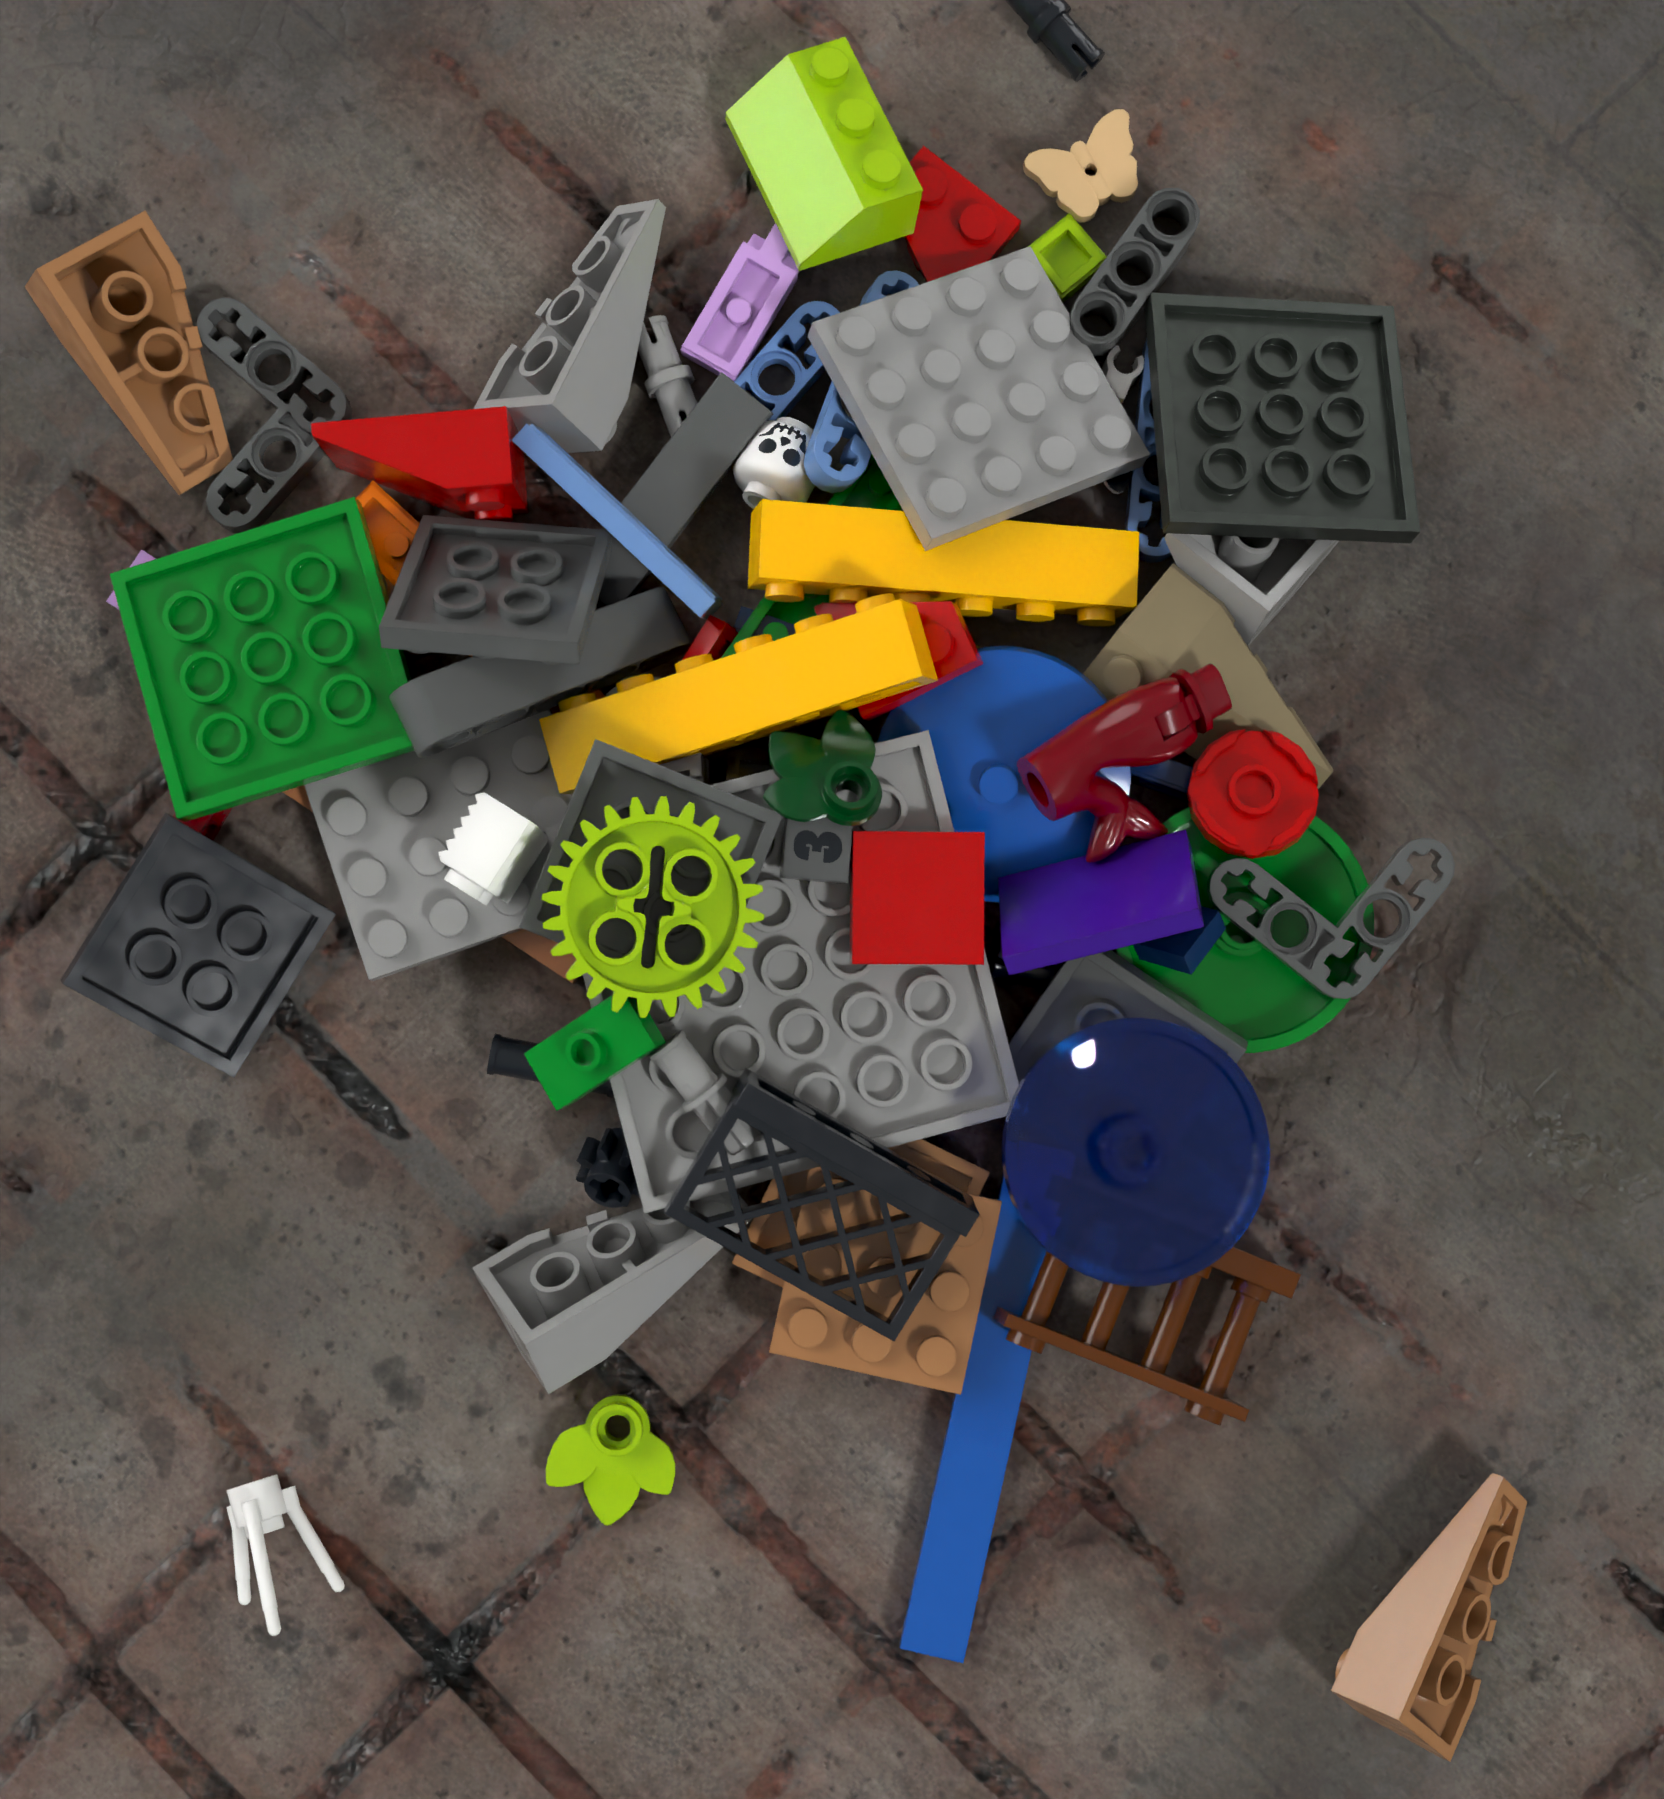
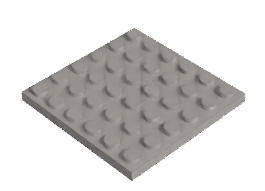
(867, 1043)

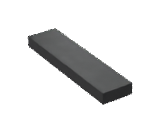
(685, 476)

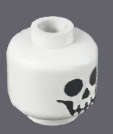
(773, 463)

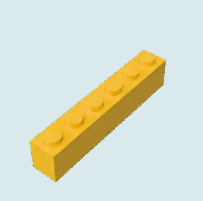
(1003, 566)
(748, 693)

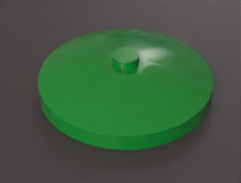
(1238, 977)

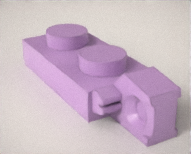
(742, 306)

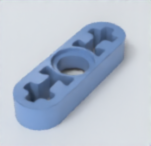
(794, 334)

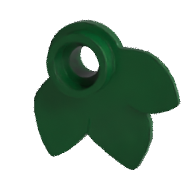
(817, 769)

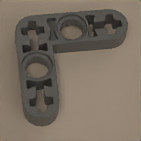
(288, 423)
(1321, 935)

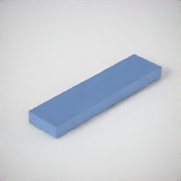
(618, 520)

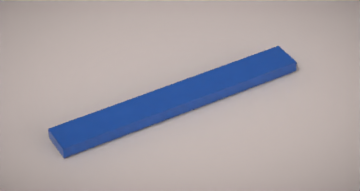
(974, 1454)

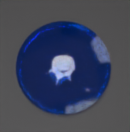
(1136, 1152)

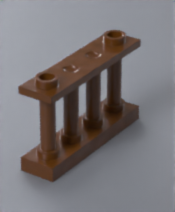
(1252, 1282)

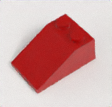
(442, 458)

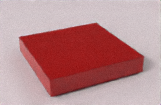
(917, 897)

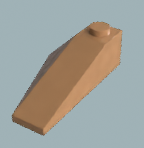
(131, 332)

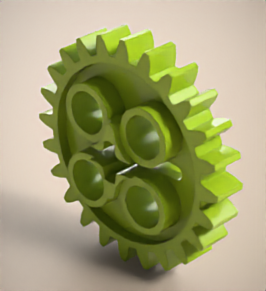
(715, 912)

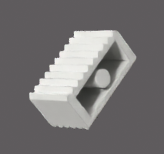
(492, 850)

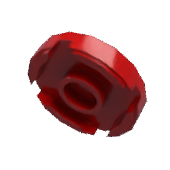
(1253, 793)

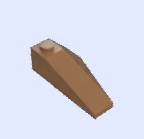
(1420, 1643)

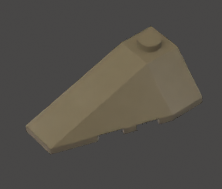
(1187, 629)

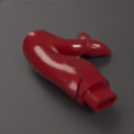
(1127, 731)

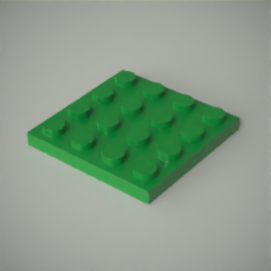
(265, 658)

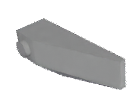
(584, 353)
(1249, 573)
(592, 1287)

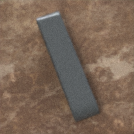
(493, 693)

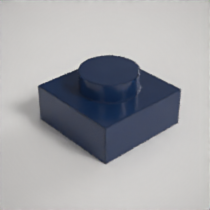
(1186, 949)

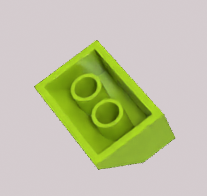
(825, 156)

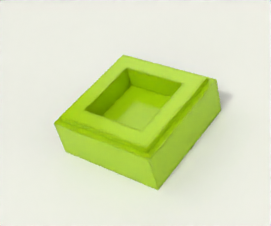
(1068, 256)

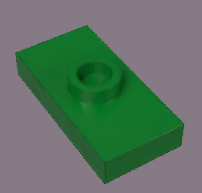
(592, 1050)

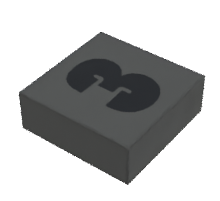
(816, 851)

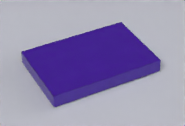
(1099, 906)

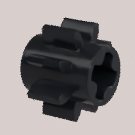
(607, 1170)

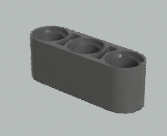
(1144, 249)

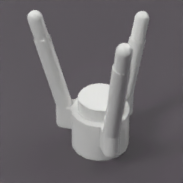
(256, 1511)

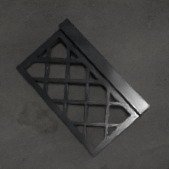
(847, 1154)

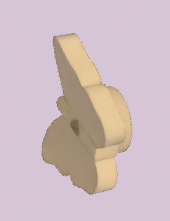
(1106, 154)

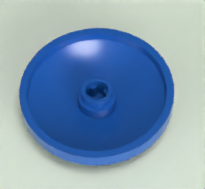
(978, 735)

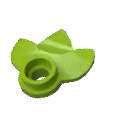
(609, 1465)

